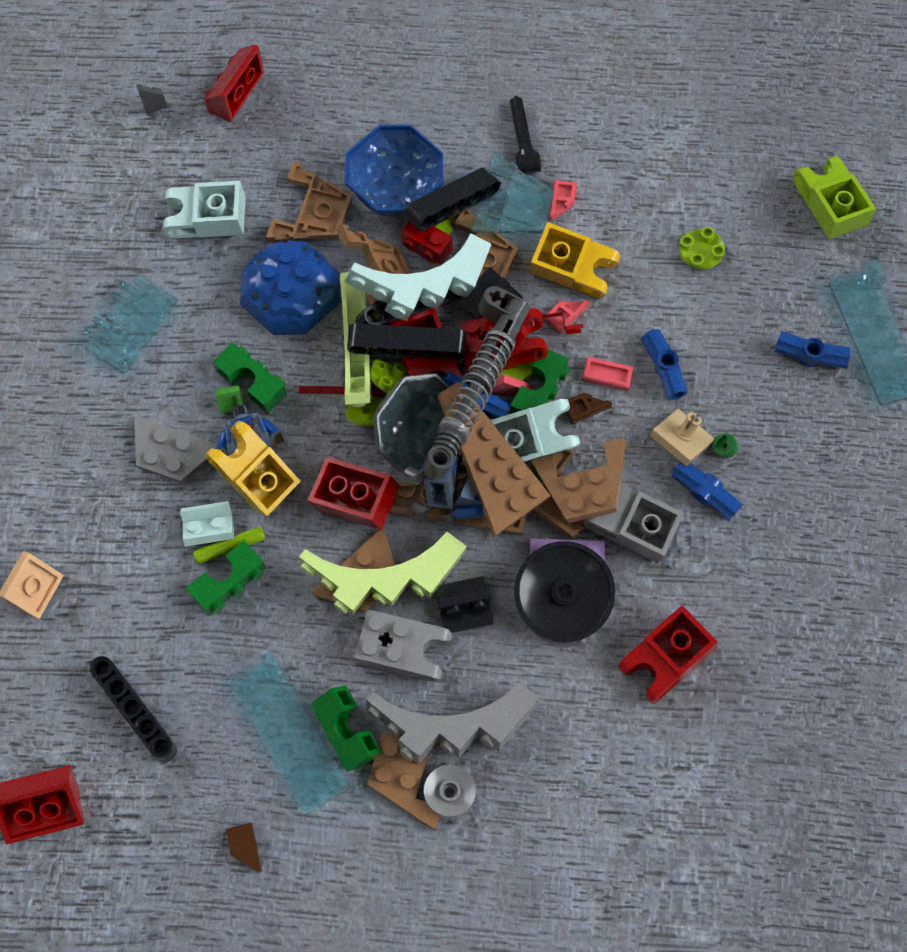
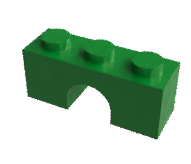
(236, 364)
(550, 372)
(213, 594)
(333, 713)

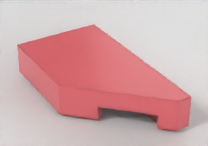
(562, 198)
(571, 312)
(509, 386)

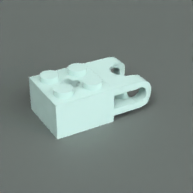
(206, 210)
(536, 430)

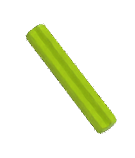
(224, 547)

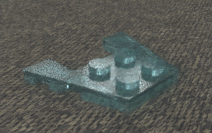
(524, 205)

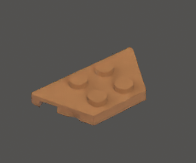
(371, 555)

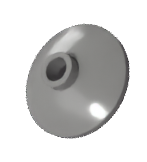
(451, 778)

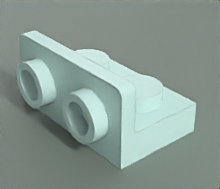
(207, 523)

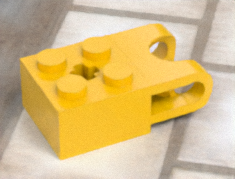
(578, 260)
(247, 467)

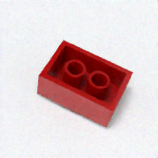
(353, 493)

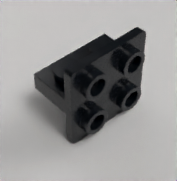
(486, 280)
(464, 605)

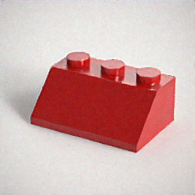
(235, 83)
(39, 804)

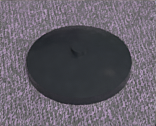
(564, 591)

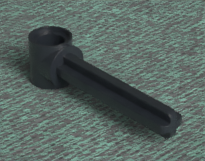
(527, 157)

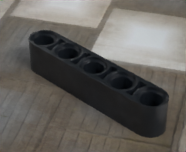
(451, 199)
(381, 317)
(407, 341)
(125, 700)

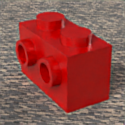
(430, 244)

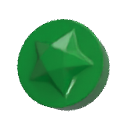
(725, 445)

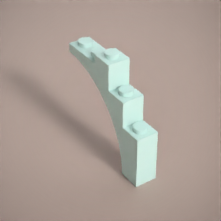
(428, 287)

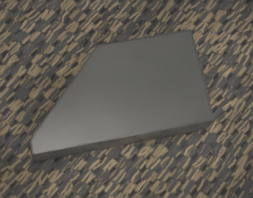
(152, 99)

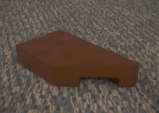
(585, 406)
(244, 845)

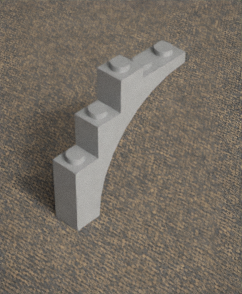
(455, 733)

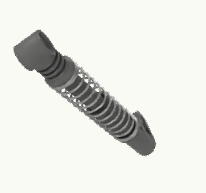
(454, 432)

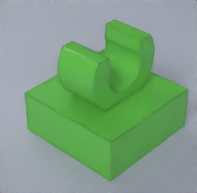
(228, 398)

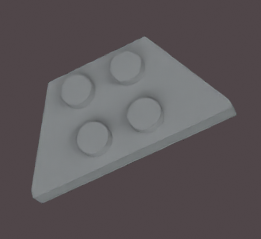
(168, 451)

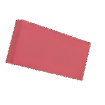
(607, 373)

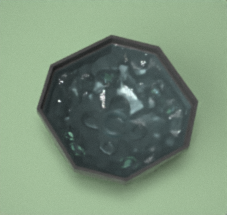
(409, 421)

